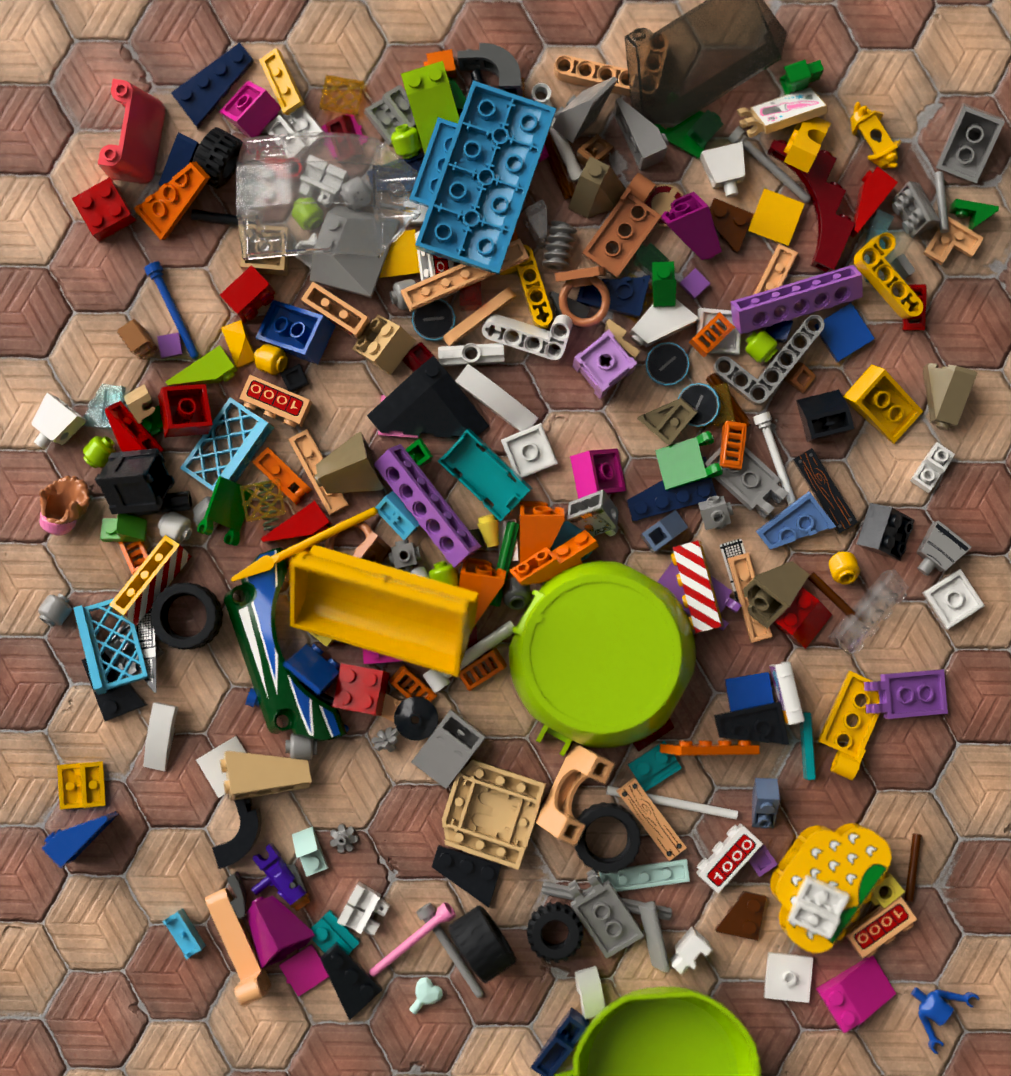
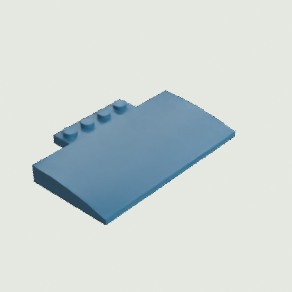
(480, 176)

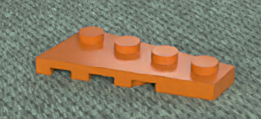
(167, 205)

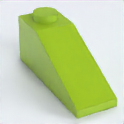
(209, 369)

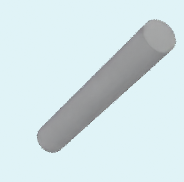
(941, 202)

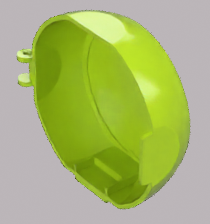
(602, 655)
(665, 1035)

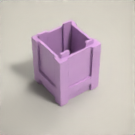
(600, 376)

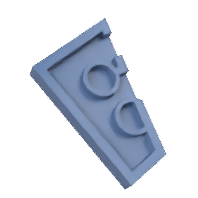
(796, 521)

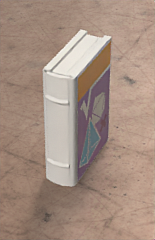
(787, 692)

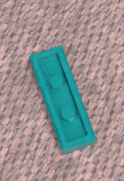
(807, 747)

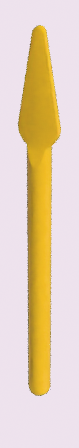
(267, 562)

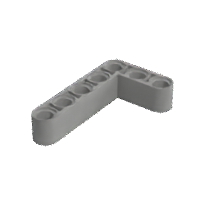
(775, 366)

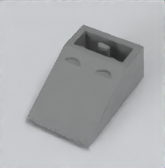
(914, 209)
(448, 748)

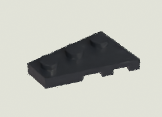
(469, 872)
(349, 979)

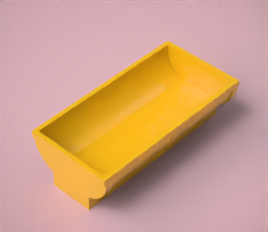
(381, 609)

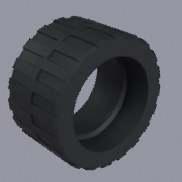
(160, 610)
(631, 850)
(482, 944)

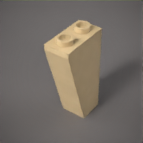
(262, 775)

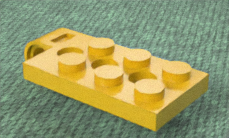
(848, 758)

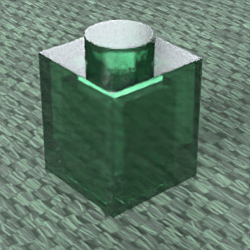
(705, 128)
(646, 256)

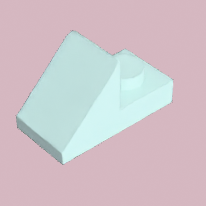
(309, 851)

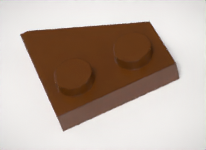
(730, 222)
(744, 916)

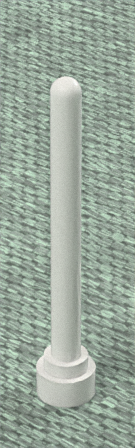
(763, 422)

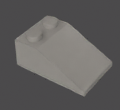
(582, 110)
(641, 135)
(970, 143)

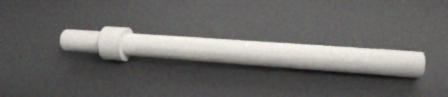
(682, 804)

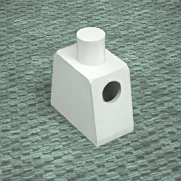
(725, 167)
(56, 421)

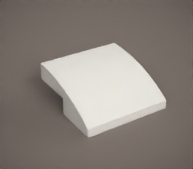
(296, 122)
(211, 764)
(818, 907)

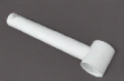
(561, 142)
(438, 680)

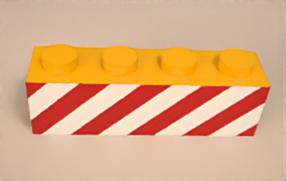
(150, 580)
(697, 586)

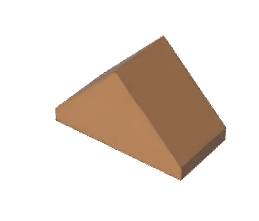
(596, 148)

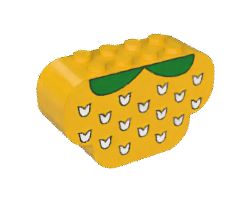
(846, 859)

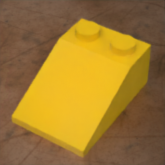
(883, 403)

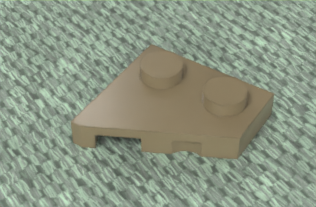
(669, 420)

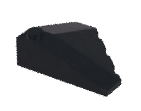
(428, 404)

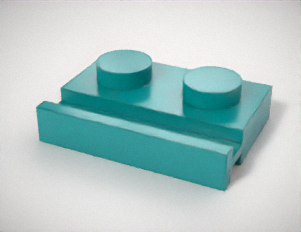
(653, 767)
(329, 932)

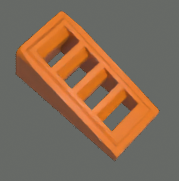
(700, 346)
(727, 428)
(133, 566)
(494, 653)
(398, 675)

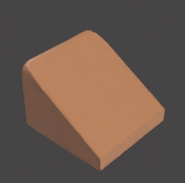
(800, 377)

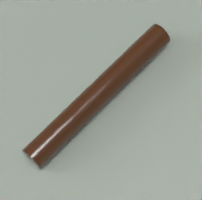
(823, 587)
(913, 866)

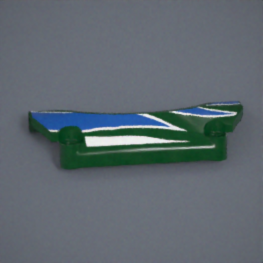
(274, 684)

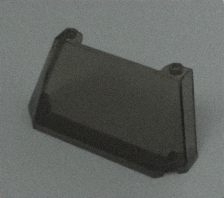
(700, 57)

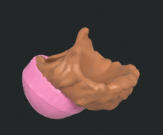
(63, 505)

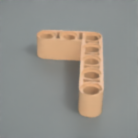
(596, 71)
(240, 947)

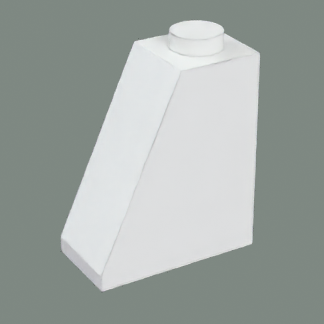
(661, 323)

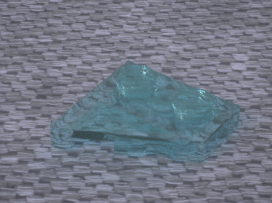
(104, 398)

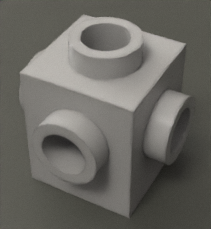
(715, 512)
(412, 559)

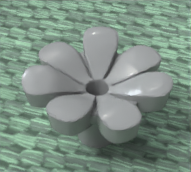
(386, 740)
(346, 835)

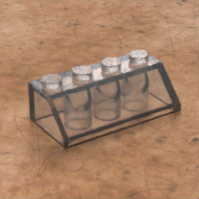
(869, 611)

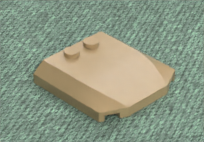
(492, 813)

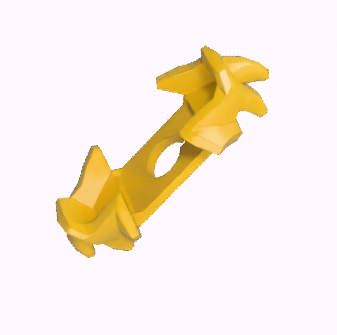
(866, 121)

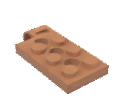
(633, 197)

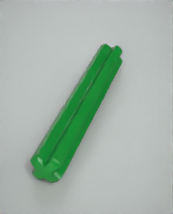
(506, 555)

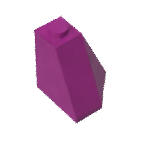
(694, 225)
(275, 930)

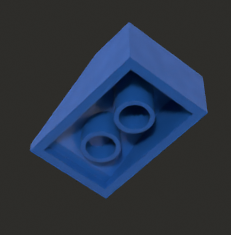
(296, 331)
(313, 668)
(68, 844)

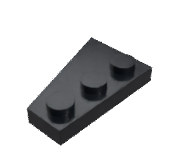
(116, 700)
(754, 723)

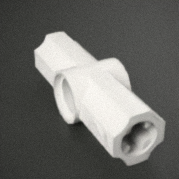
(485, 354)

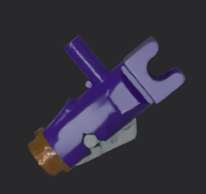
(283, 877)

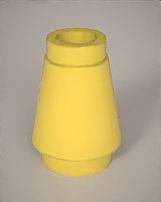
(489, 529)

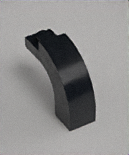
(248, 833)

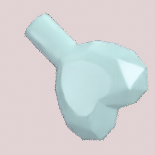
(426, 994)

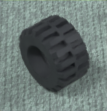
(218, 156)
(555, 951)

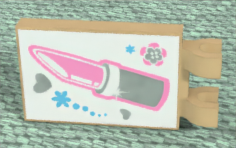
(782, 112)

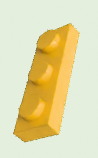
(281, 81)

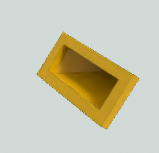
(238, 343)

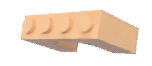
(557, 809)

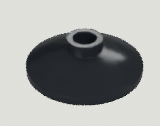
(418, 707)

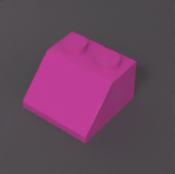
(251, 109)
(598, 471)

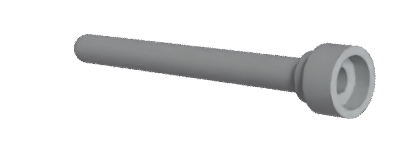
(739, 136)
(426, 913)

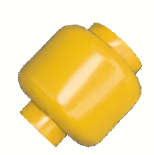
(270, 359)
(844, 567)

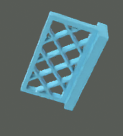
(244, 453)
(94, 654)

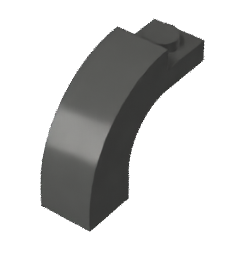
(495, 60)

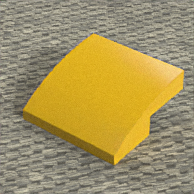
(776, 217)
(402, 256)
(81, 785)

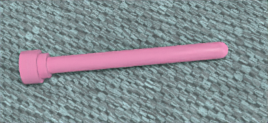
(444, 913)

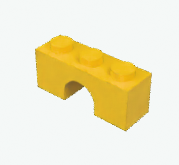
(805, 143)

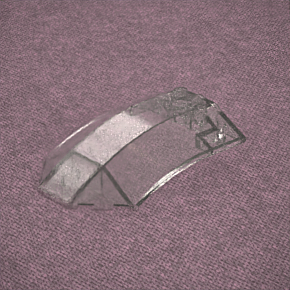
(321, 195)

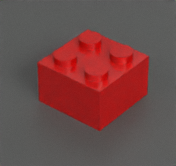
(104, 209)
(248, 294)
(185, 410)
(361, 689)

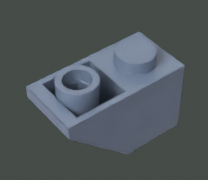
(664, 531)
(765, 802)

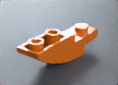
(548, 563)

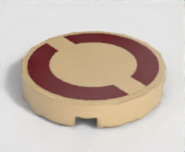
(661, 199)

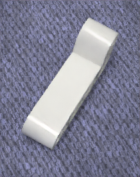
(527, 331)

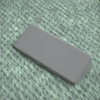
(654, 936)

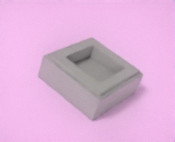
(903, 266)

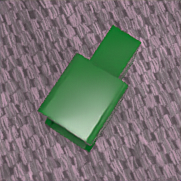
(800, 75)

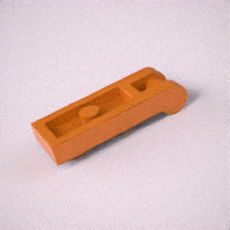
(275, 468)

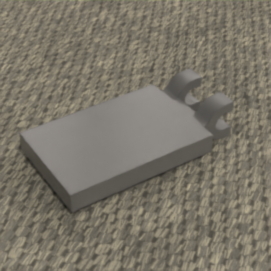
(751, 483)
(604, 915)

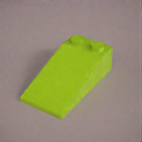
(429, 98)

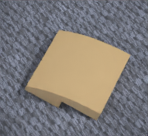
(619, 334)

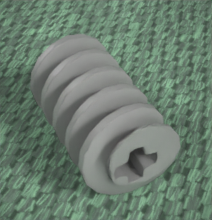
(558, 245)

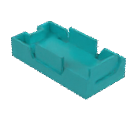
(485, 474)

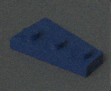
(626, 295)

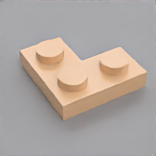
(958, 237)

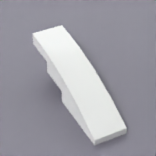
(496, 399)

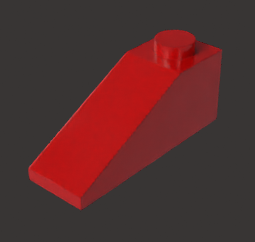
(871, 194)
(127, 431)
(303, 524)

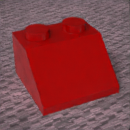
(803, 618)

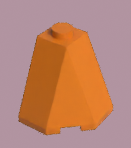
(538, 527)
(481, 578)

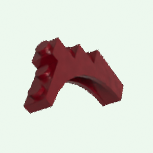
(826, 198)

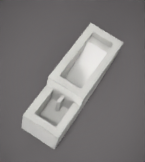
(160, 736)

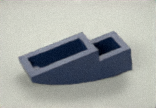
(560, 1043)

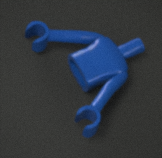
(937, 1009)

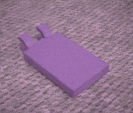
(722, 593)
(909, 694)

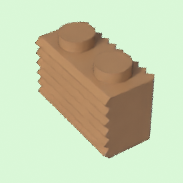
(137, 340)

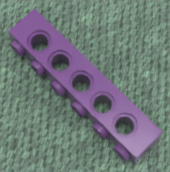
(796, 299)
(427, 505)

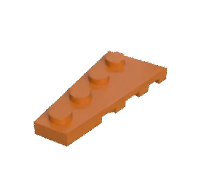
(706, 747)

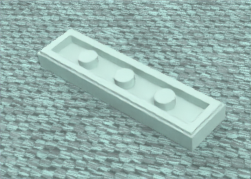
(648, 875)

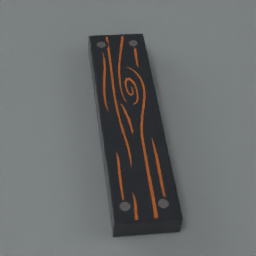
(825, 490)

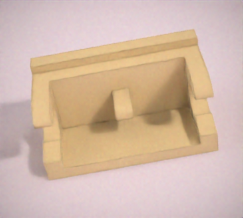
(137, 400)

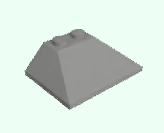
(348, 272)

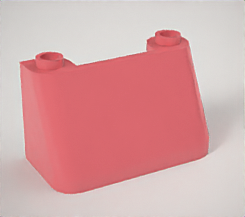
(140, 136)

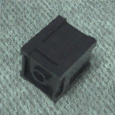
(135, 481)

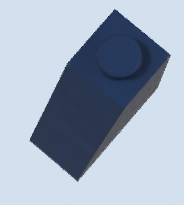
(179, 157)

